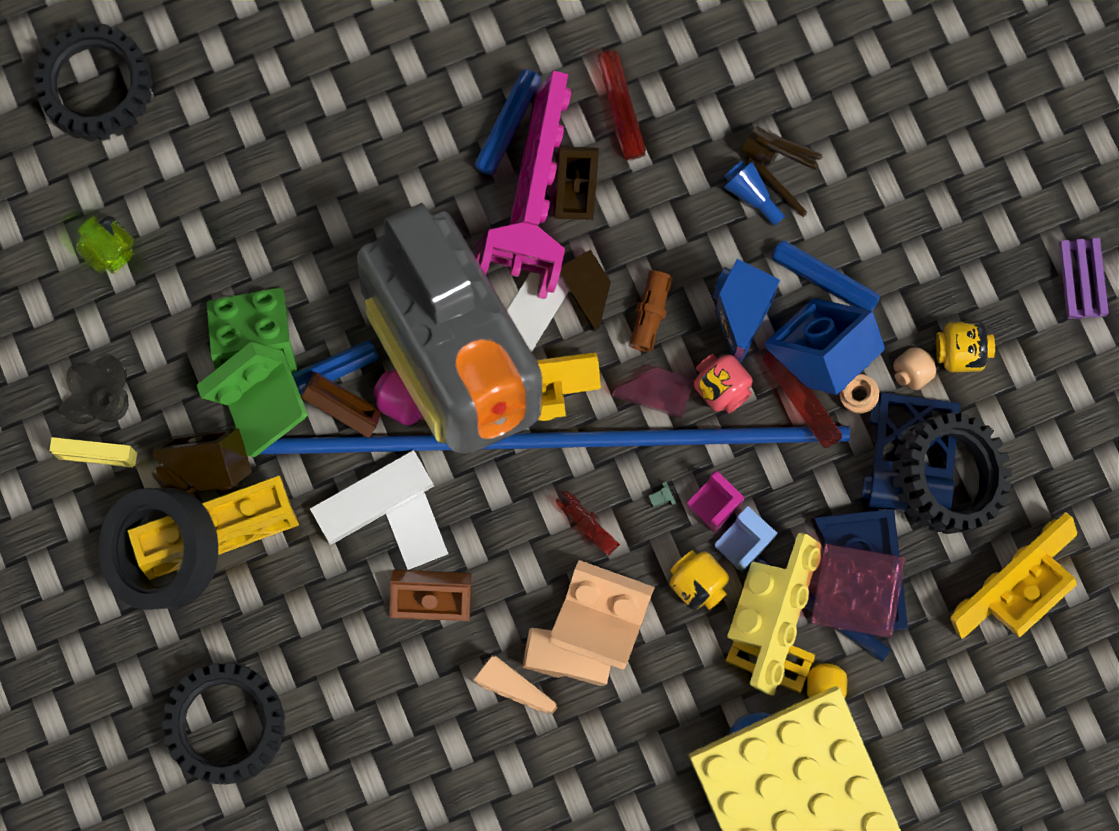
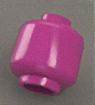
(395, 400)

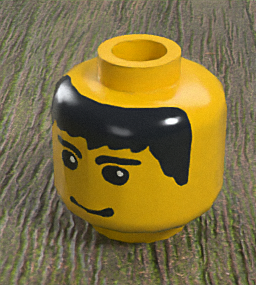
(964, 346)
(699, 580)

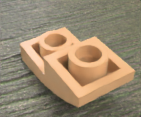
(557, 662)

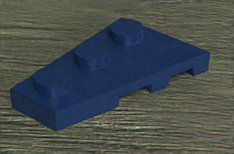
(868, 532)

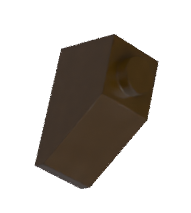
(207, 459)

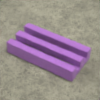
(1080, 247)

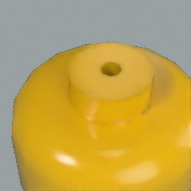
(825, 677)

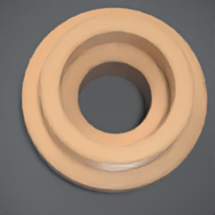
(869, 386)

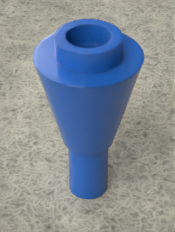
(748, 186)

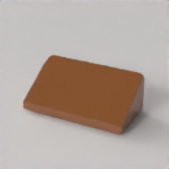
(430, 595)

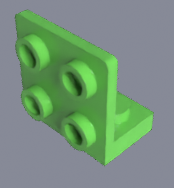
(249, 318)
(258, 393)

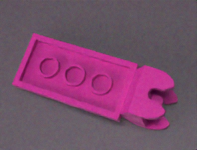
(522, 242)

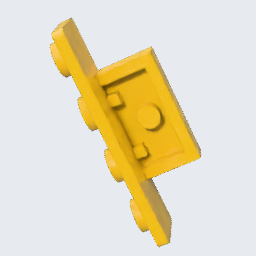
(566, 376)
(1025, 586)

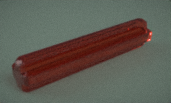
(621, 105)
(805, 403)

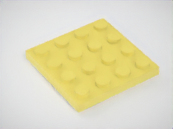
(795, 773)

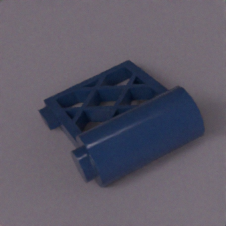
(879, 485)

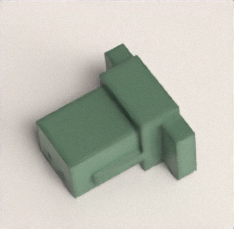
(663, 496)

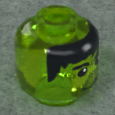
(105, 244)

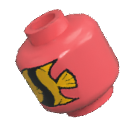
(723, 383)

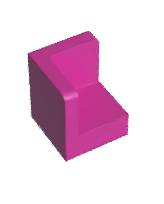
(715, 501)

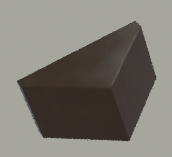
(575, 182)

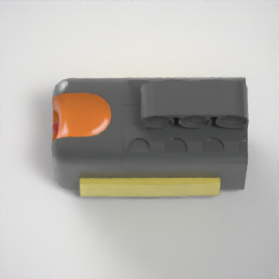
(448, 332)

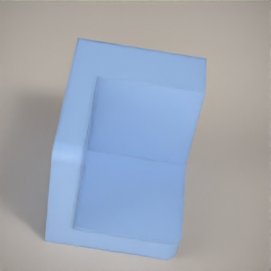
(745, 539)

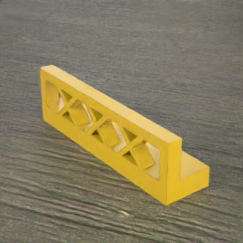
(238, 520)

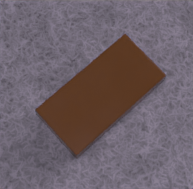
(341, 404)

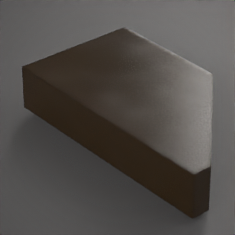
(587, 285)

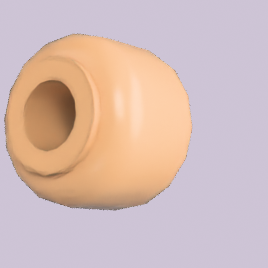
(914, 368)

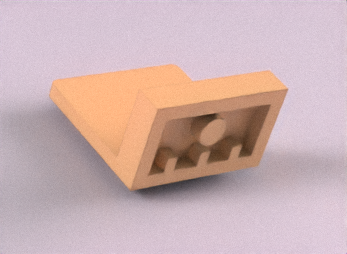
(601, 615)

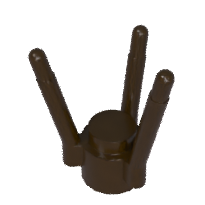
(765, 147)

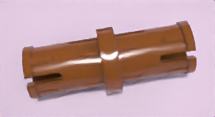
(650, 311)

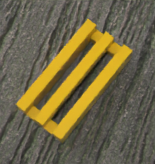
(802, 671)

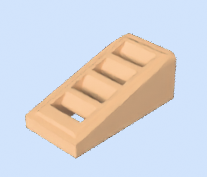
(506, 682)

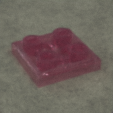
(858, 591)

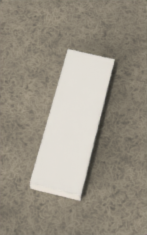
(372, 497)

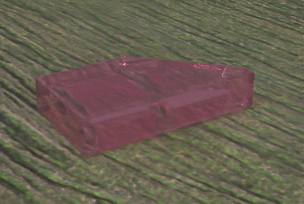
(658, 391)

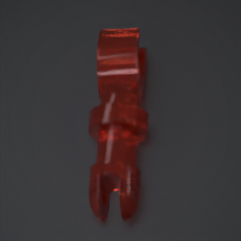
(588, 523)

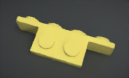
(771, 609)

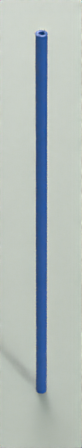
(554, 440)

